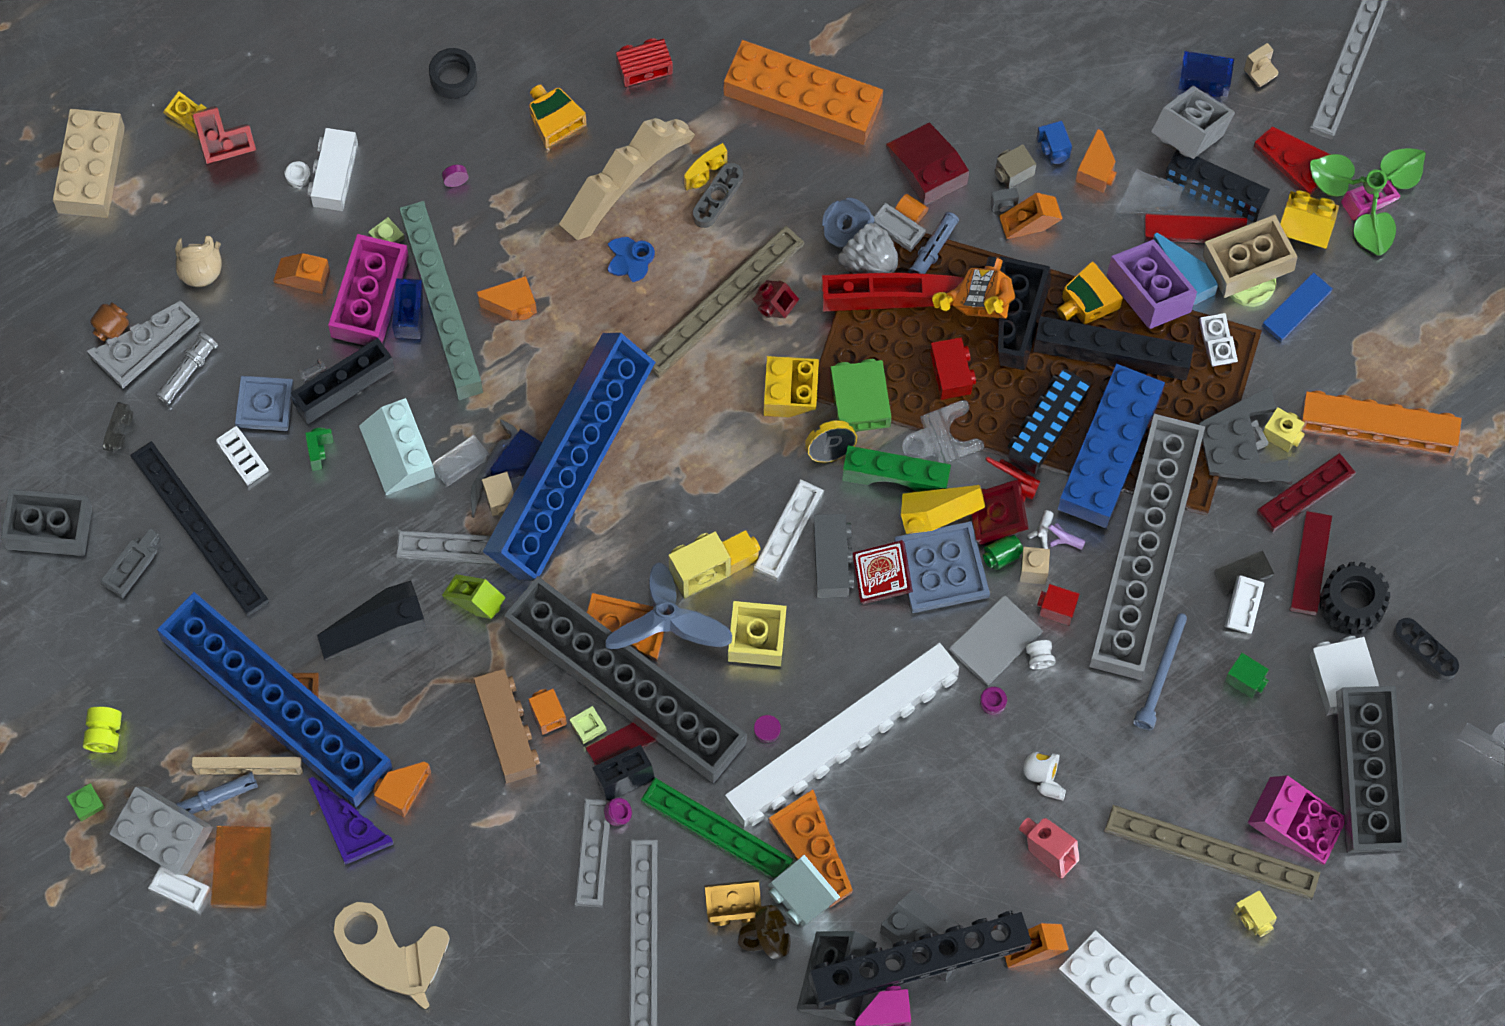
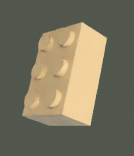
(1249, 256)

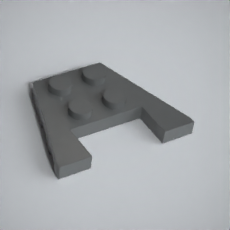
(1232, 446)

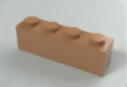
(505, 725)

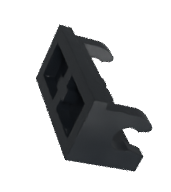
(624, 773)

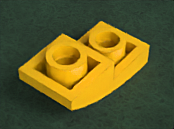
(180, 111)
(698, 173)

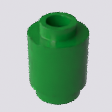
(1002, 552)

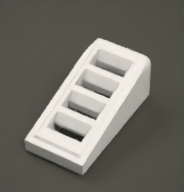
(231, 437)

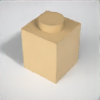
(498, 493)
(1034, 565)

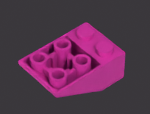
(1297, 818)

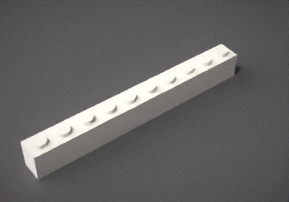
(842, 735)

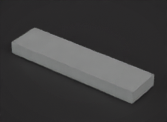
(442, 547)
(592, 855)

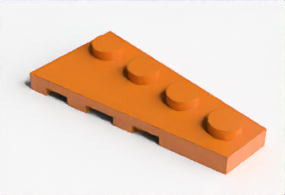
(806, 833)

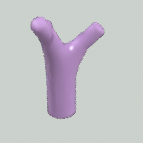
(1065, 538)

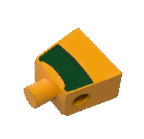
(555, 115)
(1089, 296)

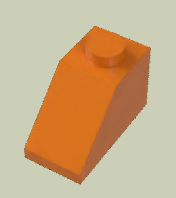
(1097, 165)
(1031, 216)
(303, 272)
(510, 300)
(401, 787)
(1047, 942)

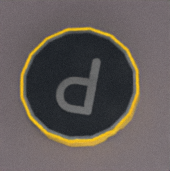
(830, 441)

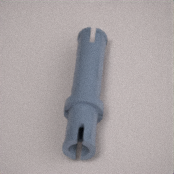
(947, 224)
(221, 793)

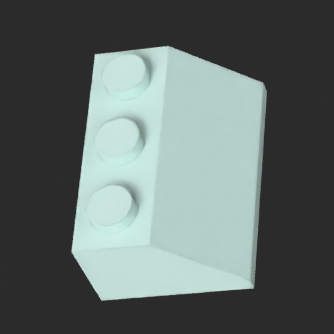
(396, 447)

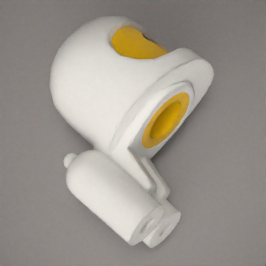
(1042, 769)

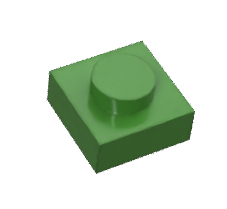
(85, 802)

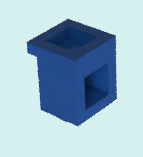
(1054, 142)

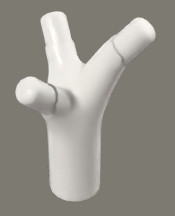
(1042, 529)

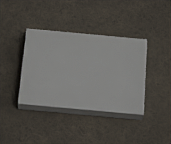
(995, 640)

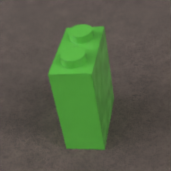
(861, 394)

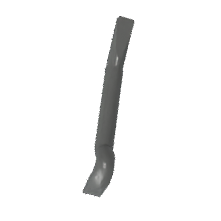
(485, 471)

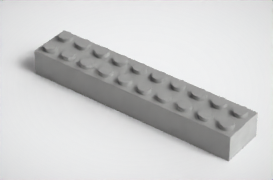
(1147, 547)

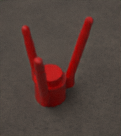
(1028, 483)

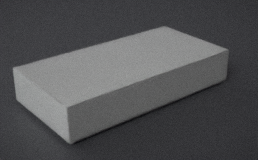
(899, 227)

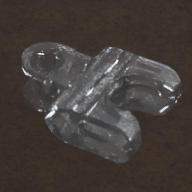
(937, 436)

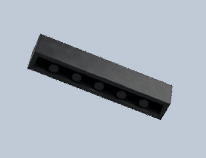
(1113, 347)

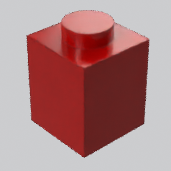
(1058, 604)

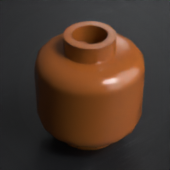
(109, 321)

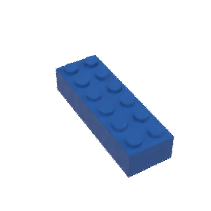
(1111, 446)

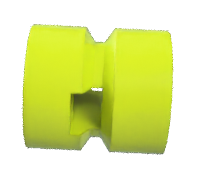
(102, 726)

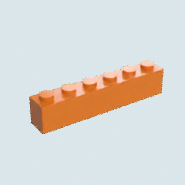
(1380, 423)

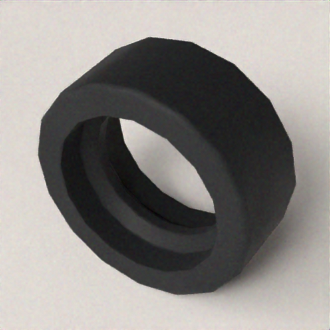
(452, 90)

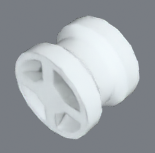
(1040, 654)

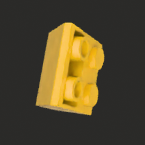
(1309, 218)
(790, 386)

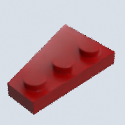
(1290, 156)

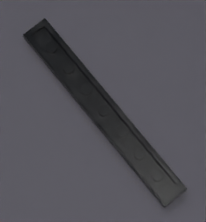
(199, 528)

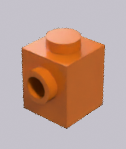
(547, 710)

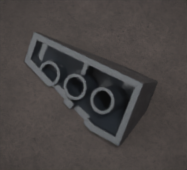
(382, 618)

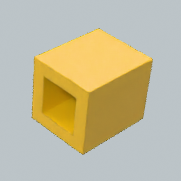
(742, 550)

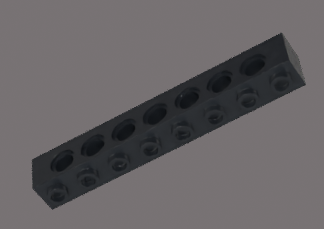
(829, 993)

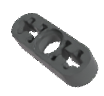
(718, 206)

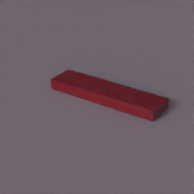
(1306, 492)
(1311, 563)

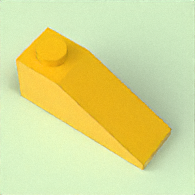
(935, 508)

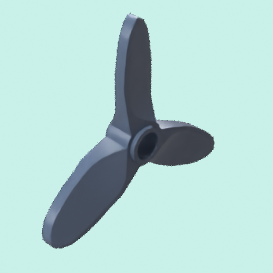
(668, 617)

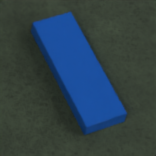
(1297, 307)

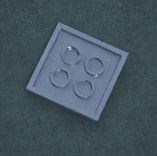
(944, 567)

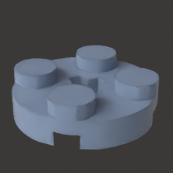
(842, 210)

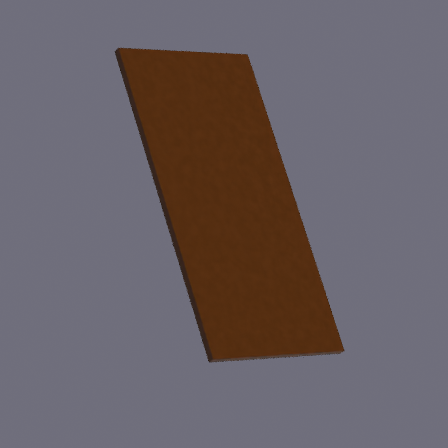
(1008, 394)

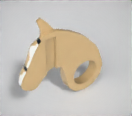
(381, 961)

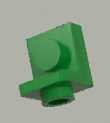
(315, 441)

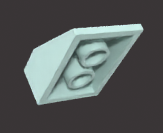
(802, 891)

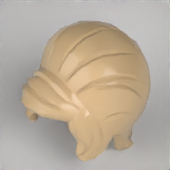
(198, 263)

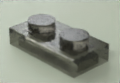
(1253, 567)

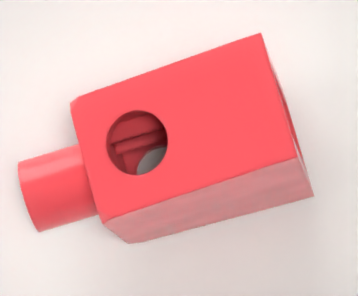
(1051, 845)

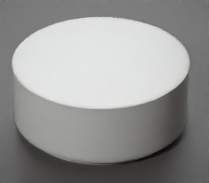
(297, 174)

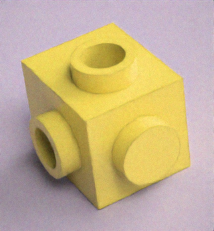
(1284, 429)

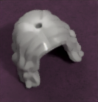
(869, 252)

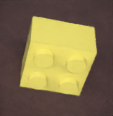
(699, 564)
(757, 633)

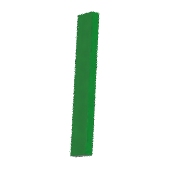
(715, 829)

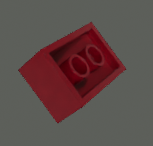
(929, 163)

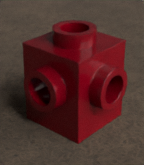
(775, 299)

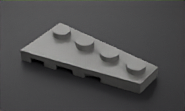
(135, 350)

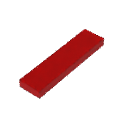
(1190, 228)

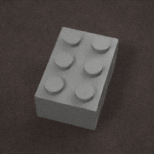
(1192, 122)
(161, 830)

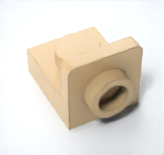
(1259, 65)

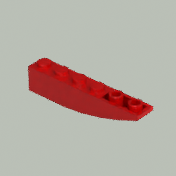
(883, 290)

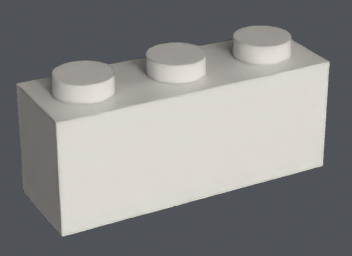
(333, 169)

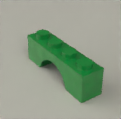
(872, 466)

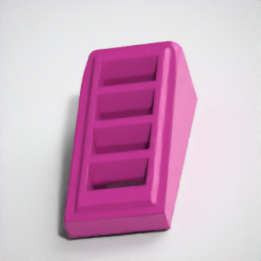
(1356, 206)

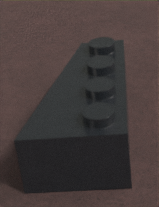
(1019, 329)

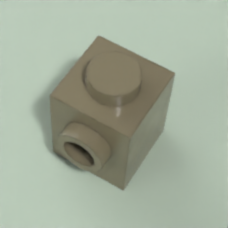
(1014, 166)

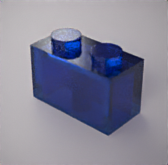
(1207, 73)

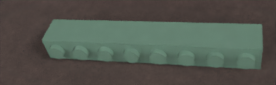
(441, 300)

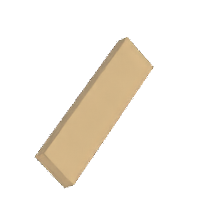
(244, 765)

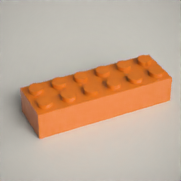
(803, 92)

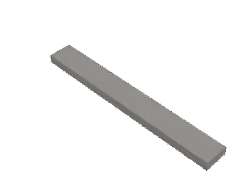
(1347, 67)
(643, 933)

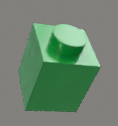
(1247, 676)

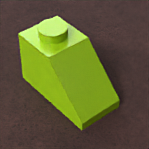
(474, 595)

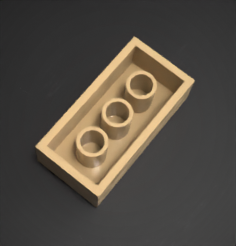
(88, 163)

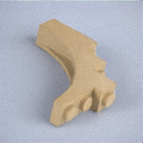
(626, 164)

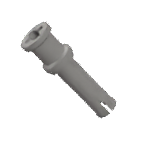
(192, 359)

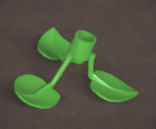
(1400, 166)

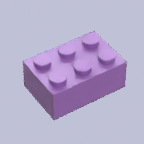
(1151, 284)

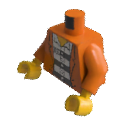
(981, 292)

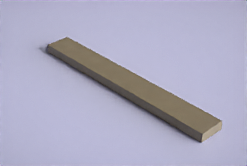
(724, 300)
(1212, 852)

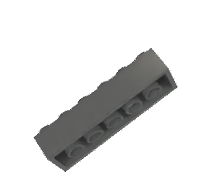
(1371, 769)

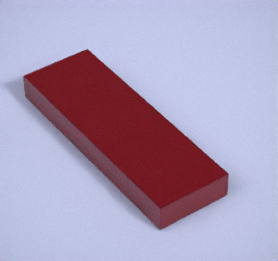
(618, 743)

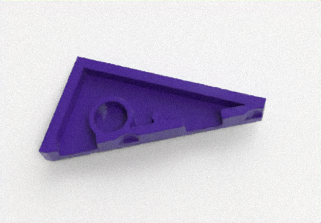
(351, 831)

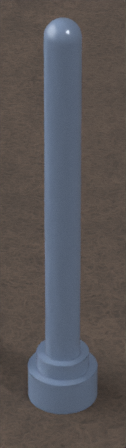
(1146, 717)

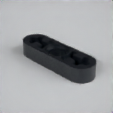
(1426, 660)

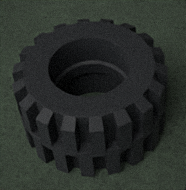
(1363, 580)

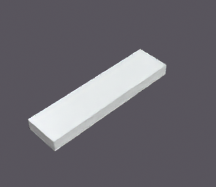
(788, 530)

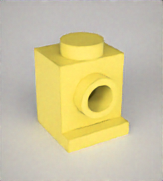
(1256, 914)

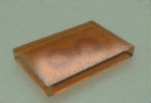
(241, 867)

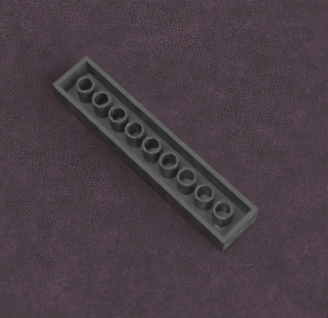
(625, 680)

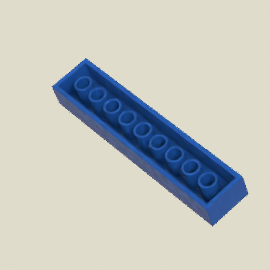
(569, 456)
(275, 699)

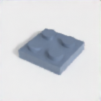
(264, 403)

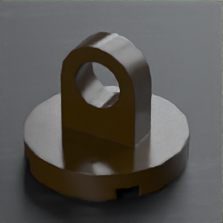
(769, 933)

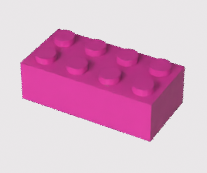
(368, 290)

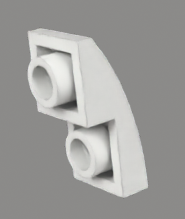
(1217, 340)

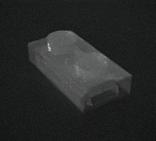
(460, 460)

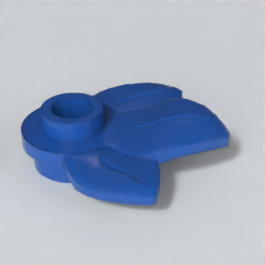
(627, 258)

